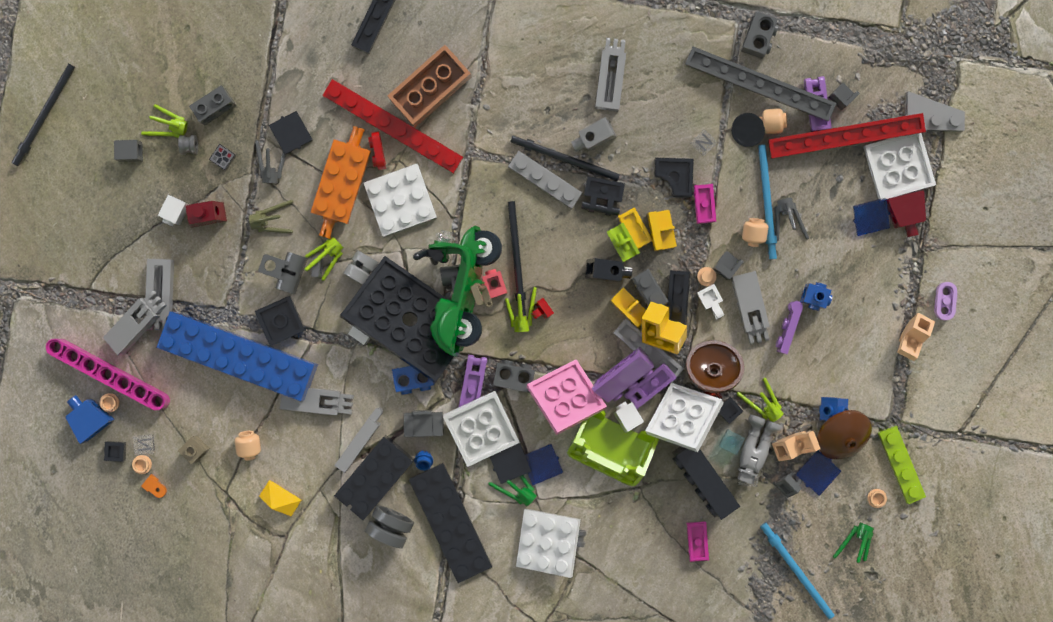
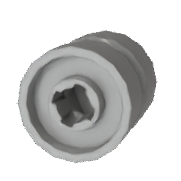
(355, 272)

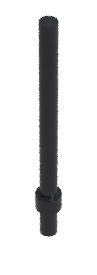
(530, 145)
(24, 147)
(516, 254)

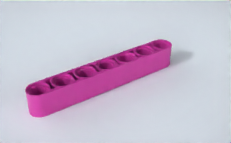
(98, 373)

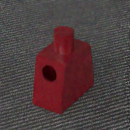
(907, 211)
(205, 214)

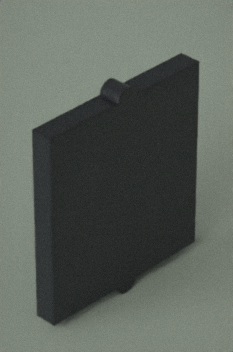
(290, 132)
(510, 463)

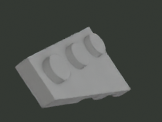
(936, 115)

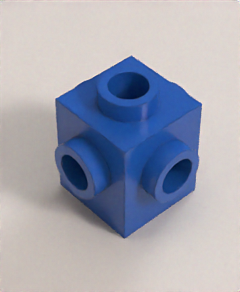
(810, 294)
(831, 406)

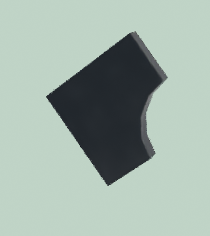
(677, 173)

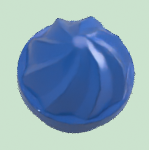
(423, 460)

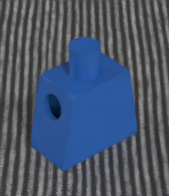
(87, 418)

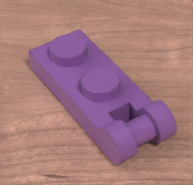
(815, 123)
(789, 325)
(472, 380)
(650, 385)

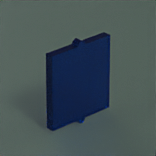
(871, 216)
(543, 464)
(818, 472)

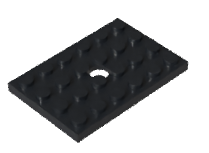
(379, 312)

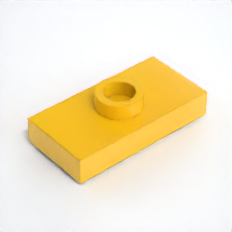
(635, 227)

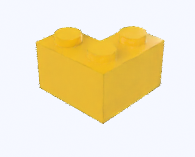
(660, 331)

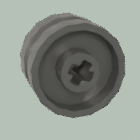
(389, 527)

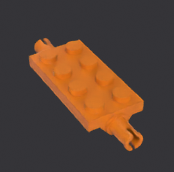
(340, 182)

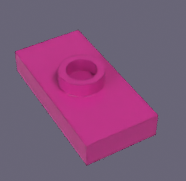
(704, 203)
(697, 541)

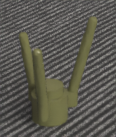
(259, 221)

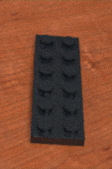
(450, 522)

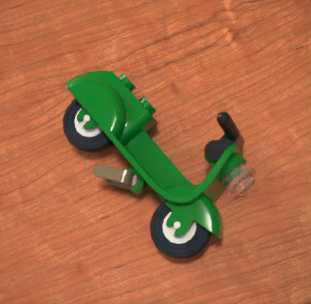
(454, 322)

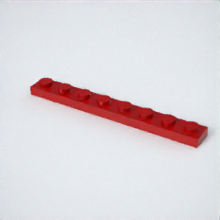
(393, 126)
(847, 135)

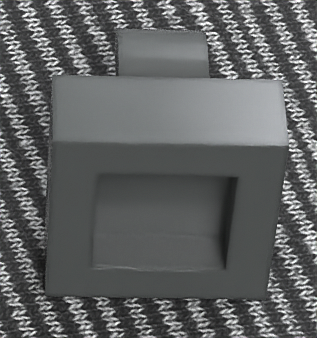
(788, 485)

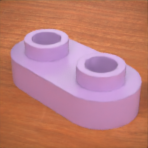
(947, 301)

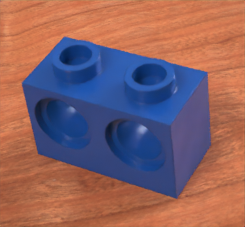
(414, 382)

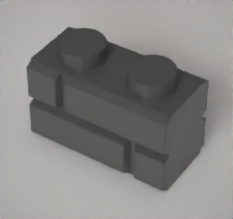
(648, 288)

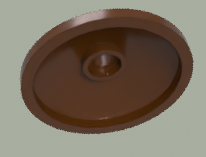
(715, 357)
(844, 434)

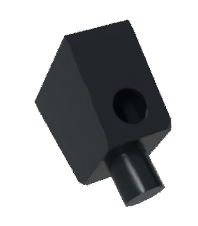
(600, 270)

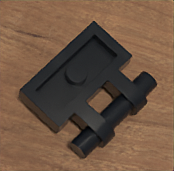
(603, 190)

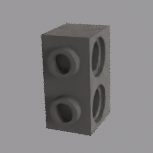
(755, 33)
(212, 105)
(513, 381)

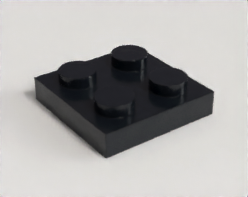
(280, 320)

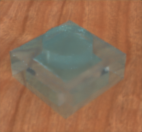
(731, 442)

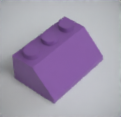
(623, 375)

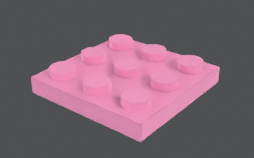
(566, 397)

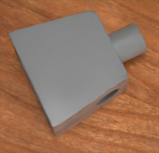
(603, 133)

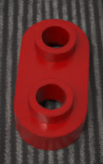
(376, 143)

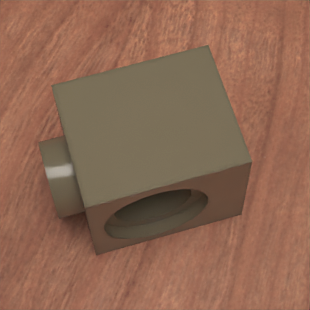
(193, 449)

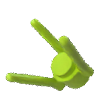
(177, 126)
(332, 248)
(521, 323)
(772, 410)

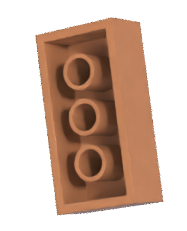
(429, 86)

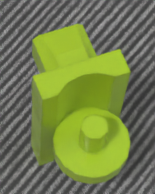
(623, 242)

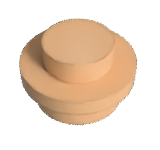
(706, 276)
(109, 402)
(142, 464)
(877, 498)

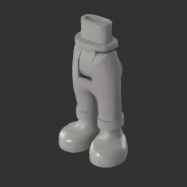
(753, 458)

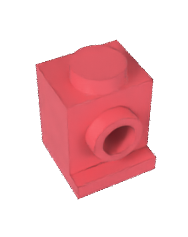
(496, 291)

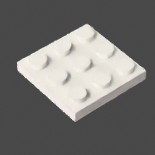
(899, 165)
(400, 200)
(684, 417)
(481, 428)
(548, 543)

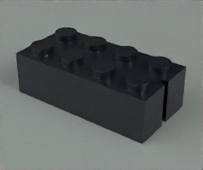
(374, 477)
(708, 483)

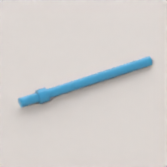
(771, 238)
(775, 541)

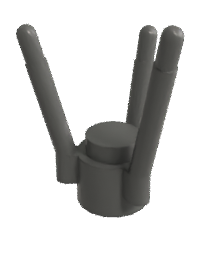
(268, 173)
(787, 207)

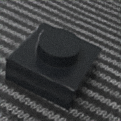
(730, 410)
(115, 451)

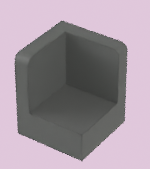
(843, 96)
(128, 150)
(727, 265)

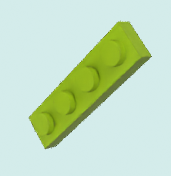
(901, 464)

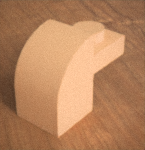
(914, 335)
(795, 445)

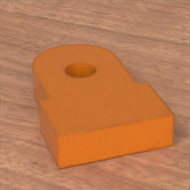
(151, 485)

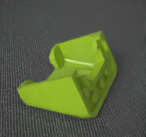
(611, 450)

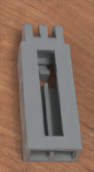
(610, 83)
(160, 279)
(750, 299)
(127, 330)
(312, 400)
(359, 441)

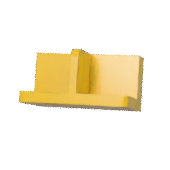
(661, 230)
(629, 307)

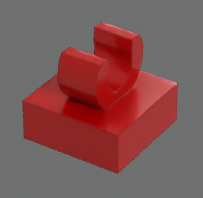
(542, 309)

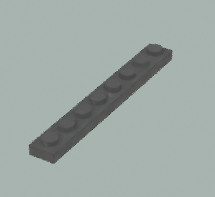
(760, 84)

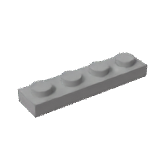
(545, 179)
(633, 338)

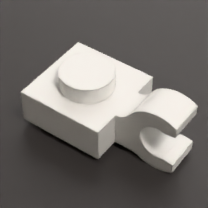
(710, 298)

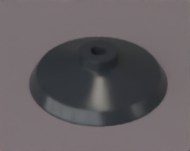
(748, 129)

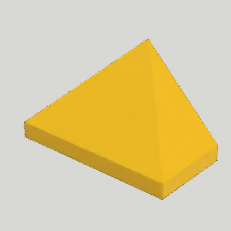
(279, 498)

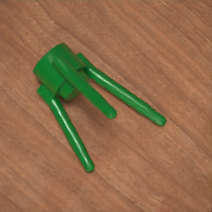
(525, 495)
(864, 533)

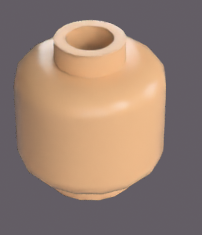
(774, 120)
(755, 232)
(247, 445)

